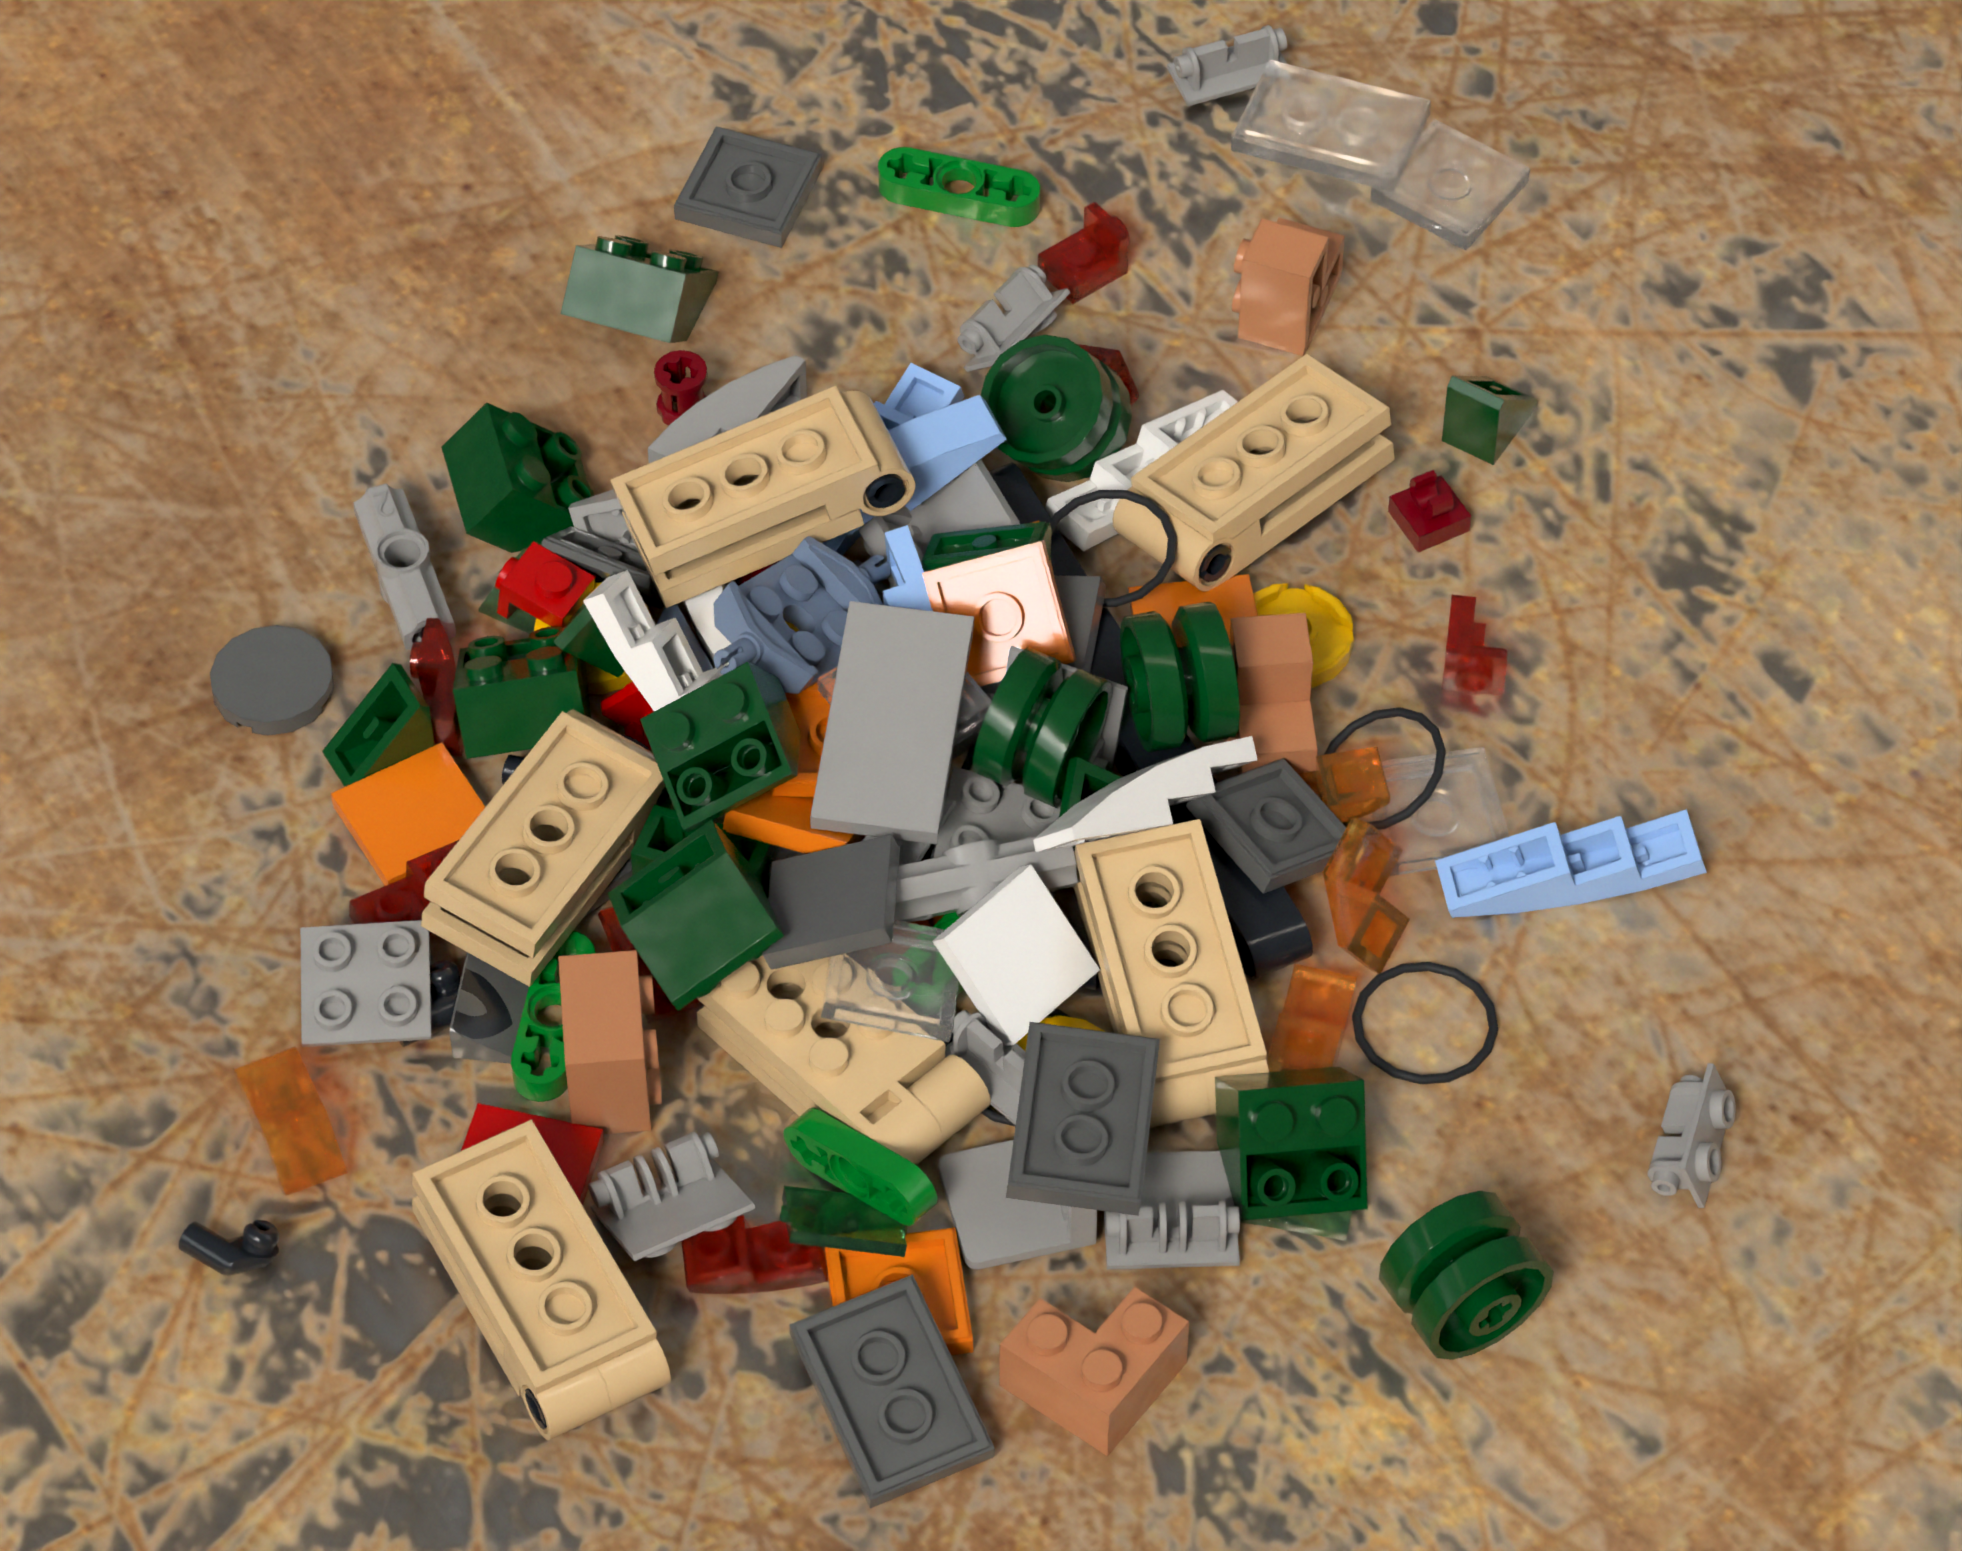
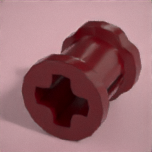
(675, 386)

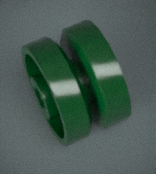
(1057, 407)
(1179, 676)
(1040, 725)
(1465, 1275)

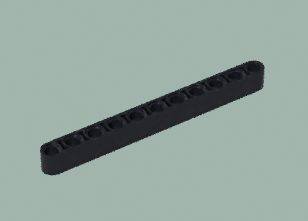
(1264, 925)

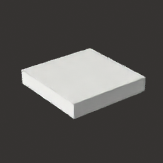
(1016, 955)

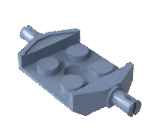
(806, 590)

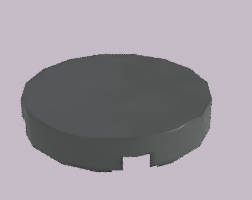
(272, 679)

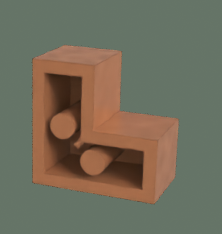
(1286, 283)
(1275, 689)
(606, 1051)
(1095, 1380)

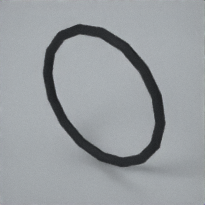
(1155, 509)
(1439, 761)
(1413, 1077)

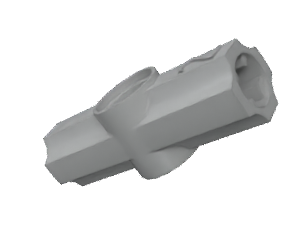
(402, 562)
(971, 872)

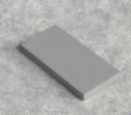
(892, 722)

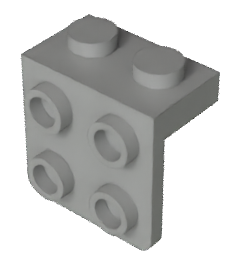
(962, 504)
(1005, 1229)

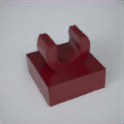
(1429, 511)

